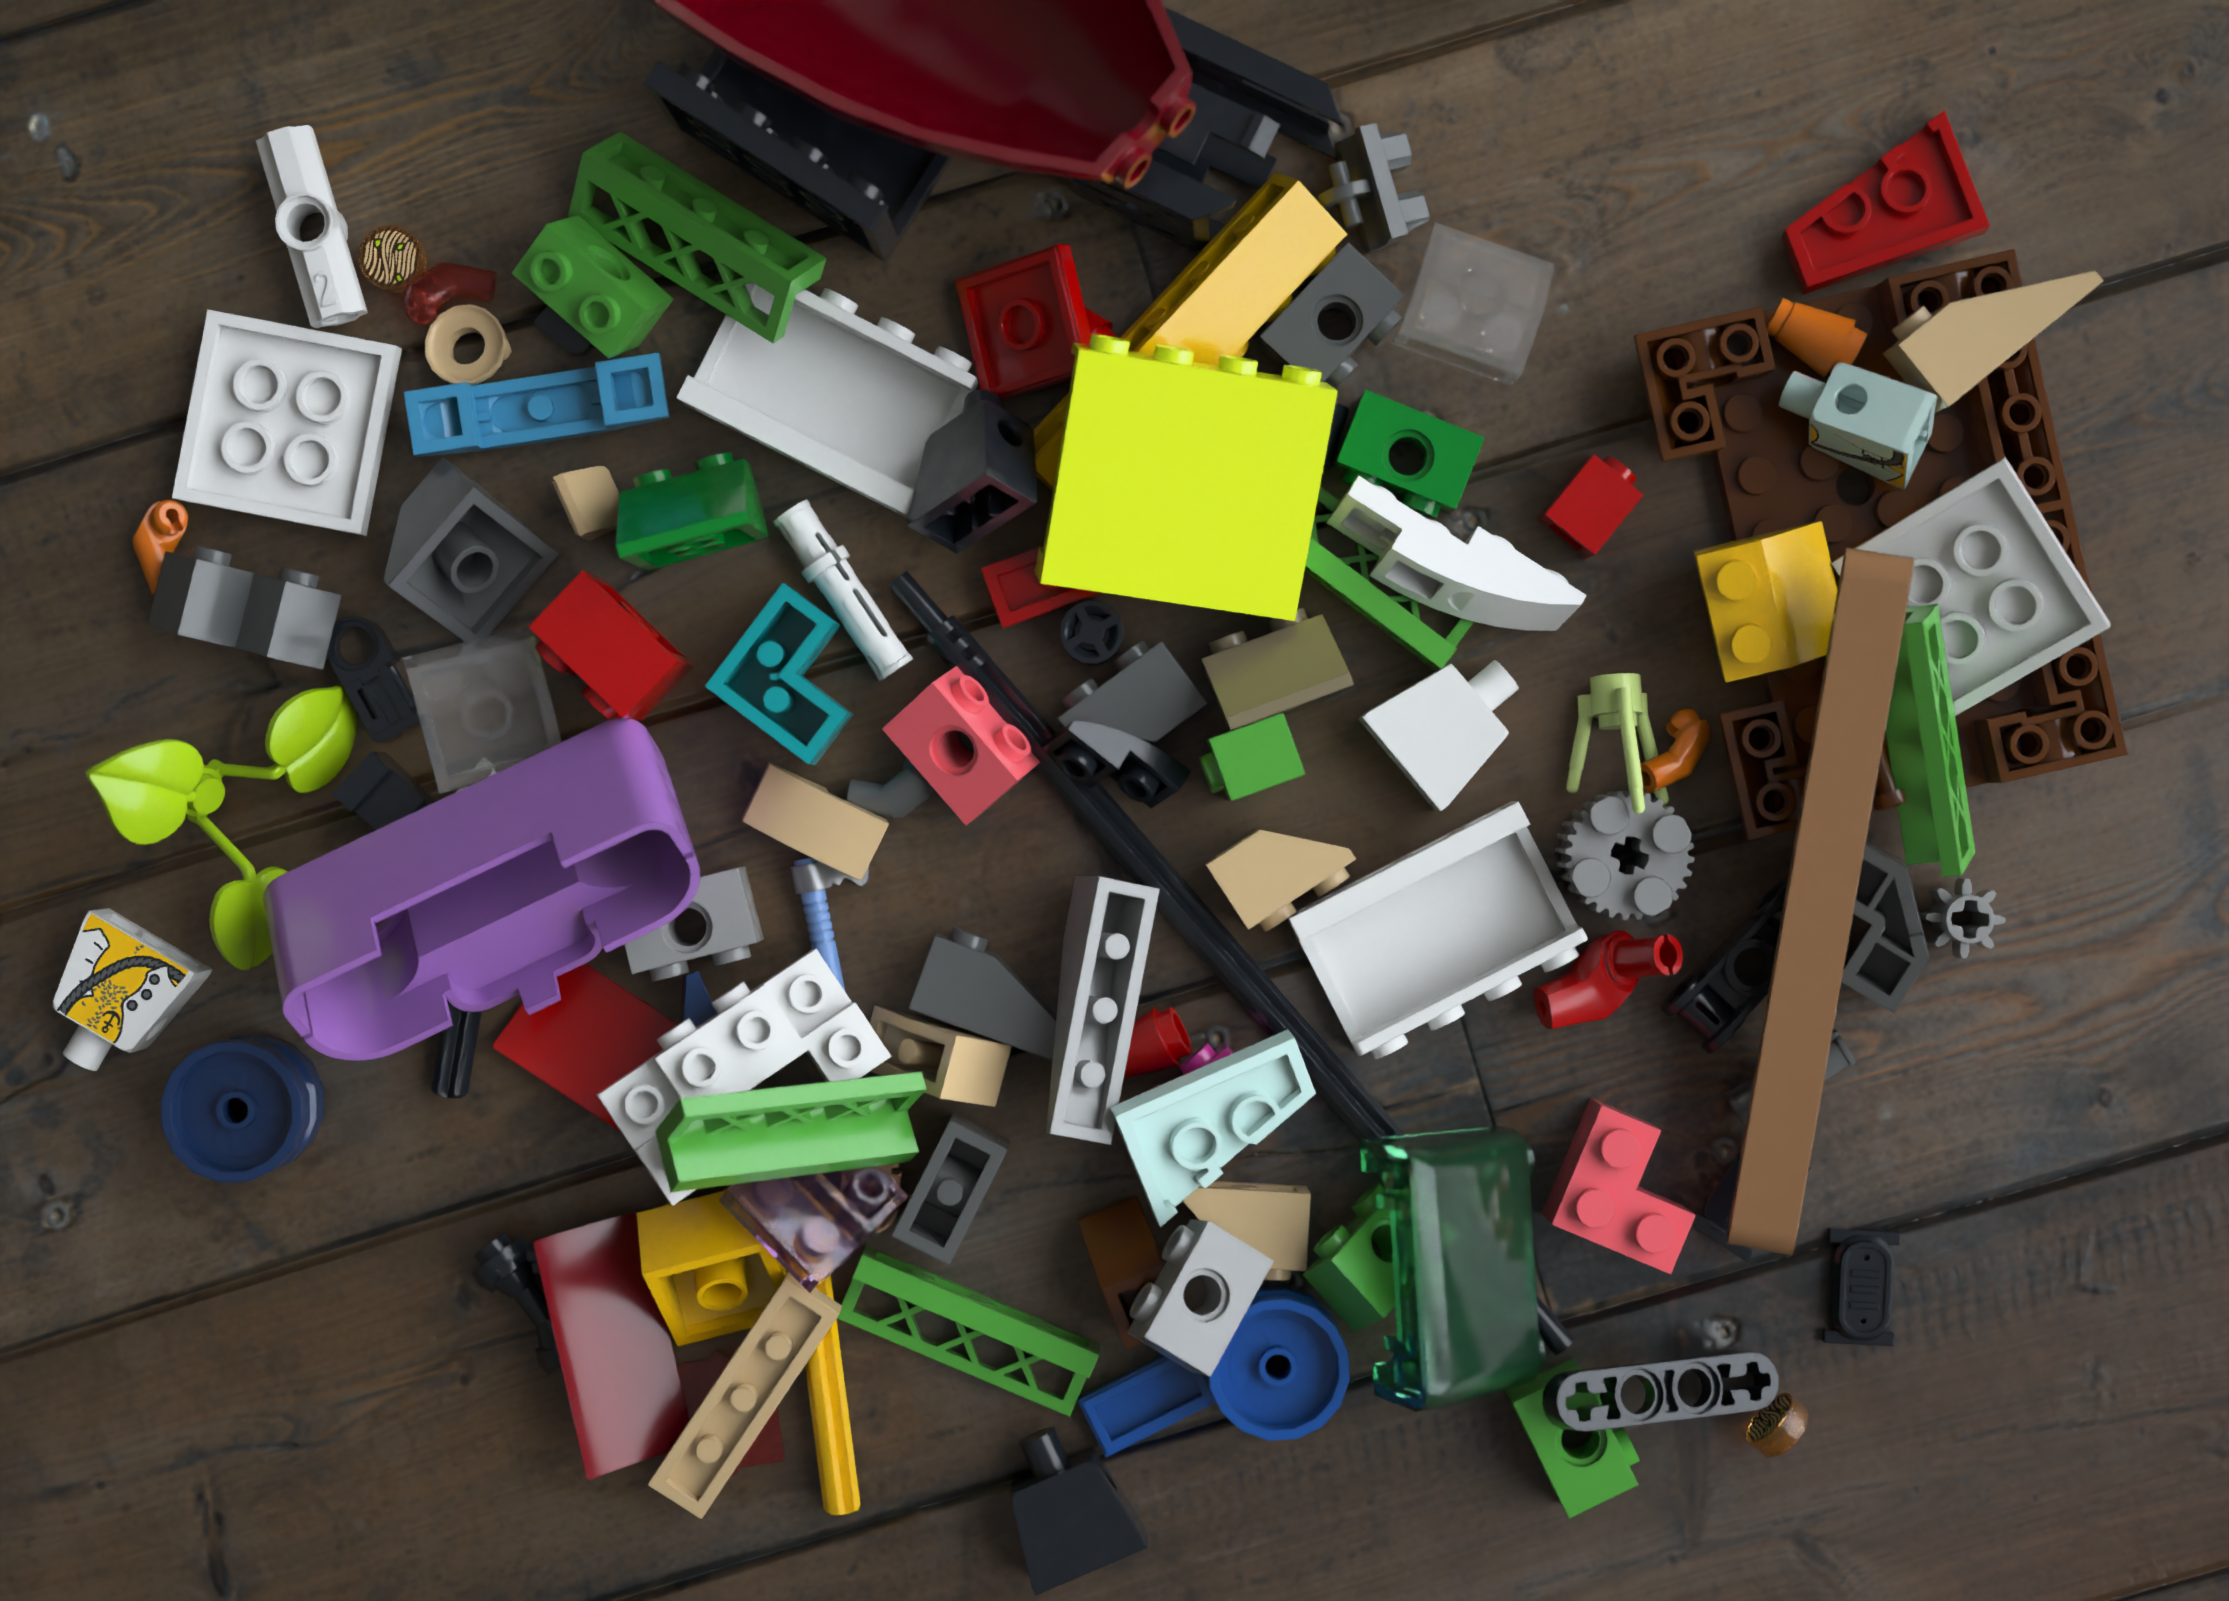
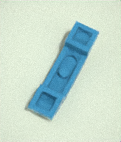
(537, 407)

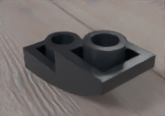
(1096, 751)

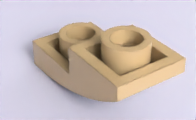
(815, 821)

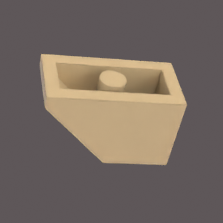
(952, 1059)
(1262, 1216)

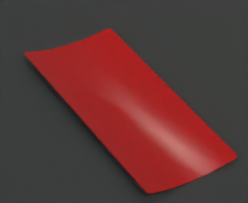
(585, 1037)

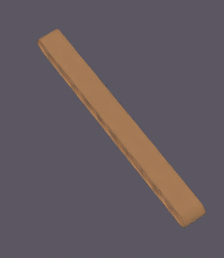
(1820, 899)

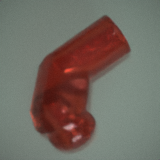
(443, 282)

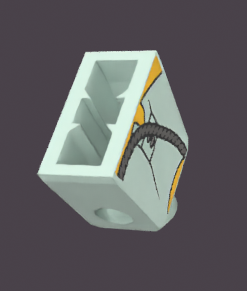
(1864, 420)

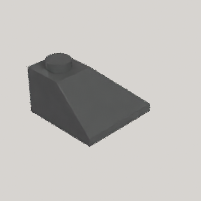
(463, 554)

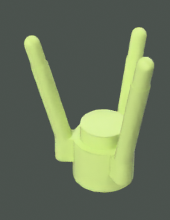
(1618, 705)

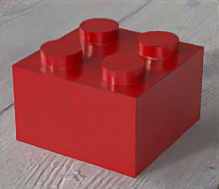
(610, 647)

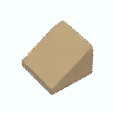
(589, 500)

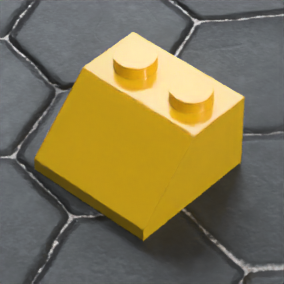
(1769, 599)
(705, 1268)

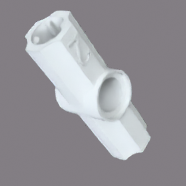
(299, 189)

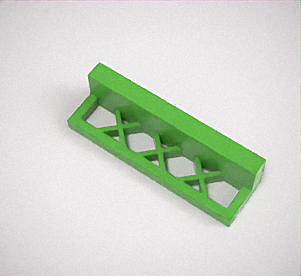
(694, 220)
(1373, 603)
(1927, 749)
(789, 1131)
(976, 1312)

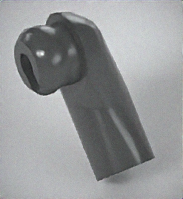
(896, 797)

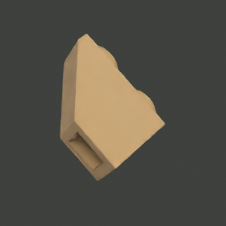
(1272, 870)

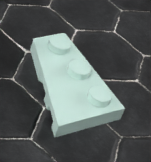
(1206, 1117)

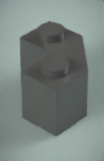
(244, 609)
(1894, 942)

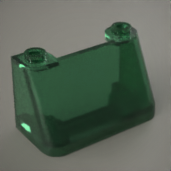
(1458, 1265)

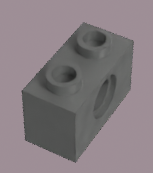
(1345, 285)
(951, 1188)

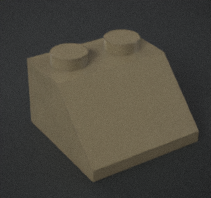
(1274, 670)

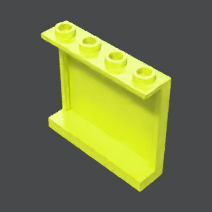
(1187, 479)

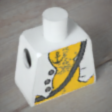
(122, 987)

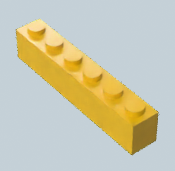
(1226, 289)

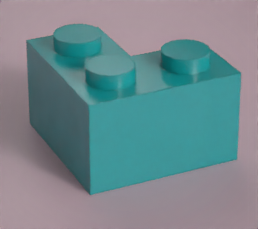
(767, 678)

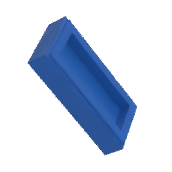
(1143, 1402)

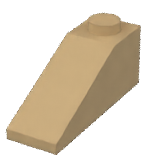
(1975, 335)

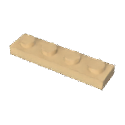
(744, 1396)

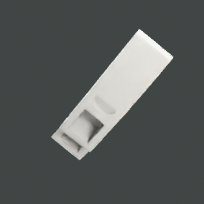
(1468, 579)

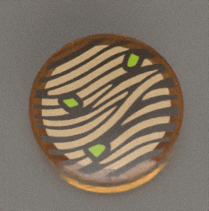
(391, 258)
(1777, 1425)

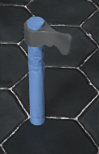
(810, 880)

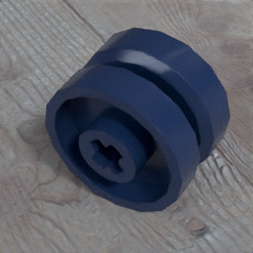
(206, 1118)

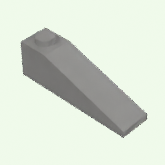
(1097, 1003)

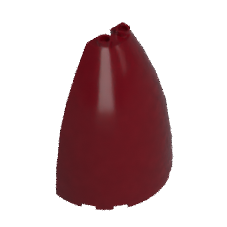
(976, 80)

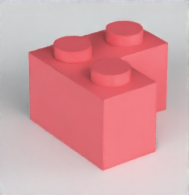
(1601, 1195)

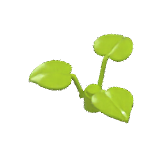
(163, 780)

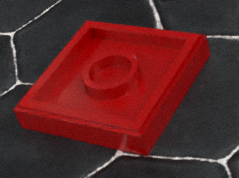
(1024, 321)

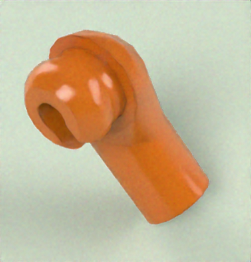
(158, 532)
(1680, 760)

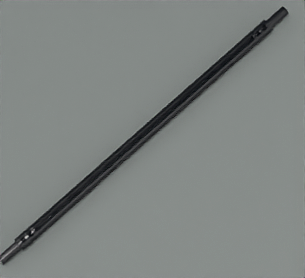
(1175, 896)

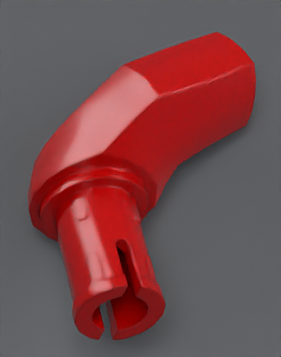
(1605, 977)

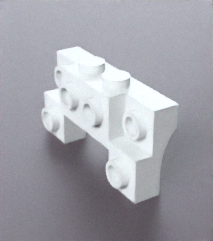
(742, 1046)

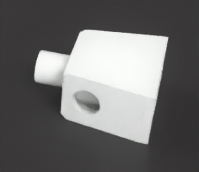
(1442, 728)

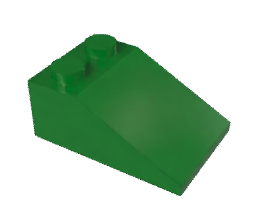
(690, 514)

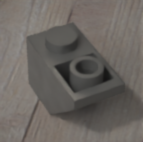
(1143, 699)

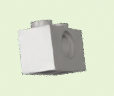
(731, 924)
(1231, 1280)

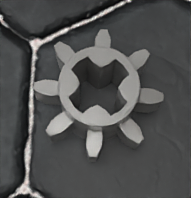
(1982, 917)

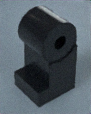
(381, 791)

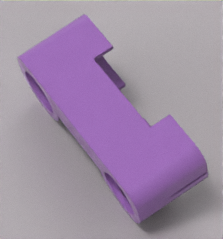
(482, 895)

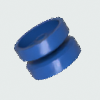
(1314, 1372)

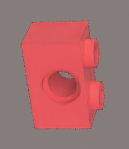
(929, 739)

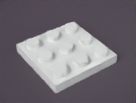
(286, 422)
(1998, 580)

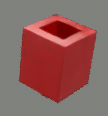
(1592, 504)

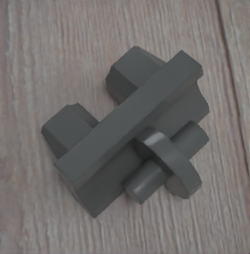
(1367, 190)

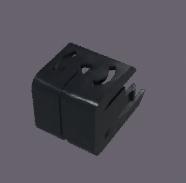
(1238, 111)

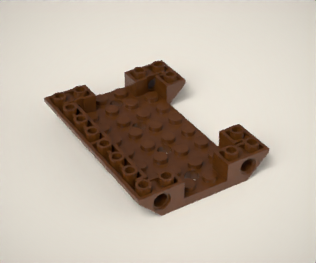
(1718, 394)

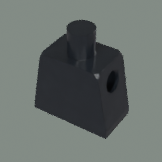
(974, 474)
(1070, 1513)

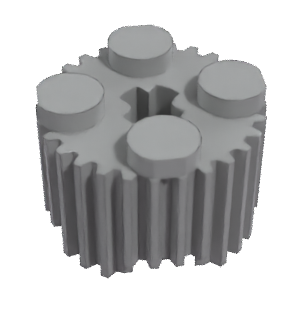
(1660, 861)

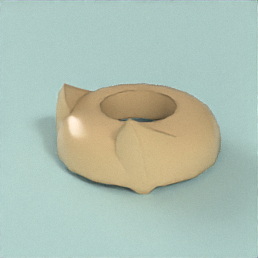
(449, 328)

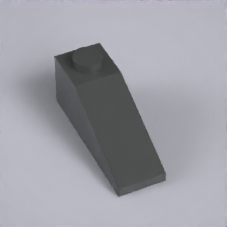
(982, 994)

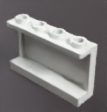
(833, 393)
(1437, 931)

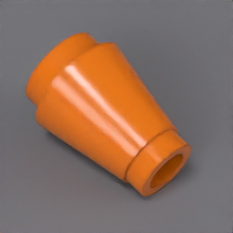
(1815, 335)

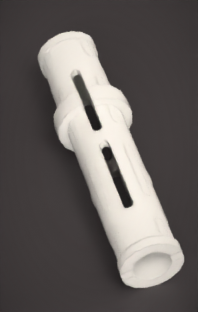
(835, 578)

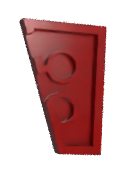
(1894, 211)

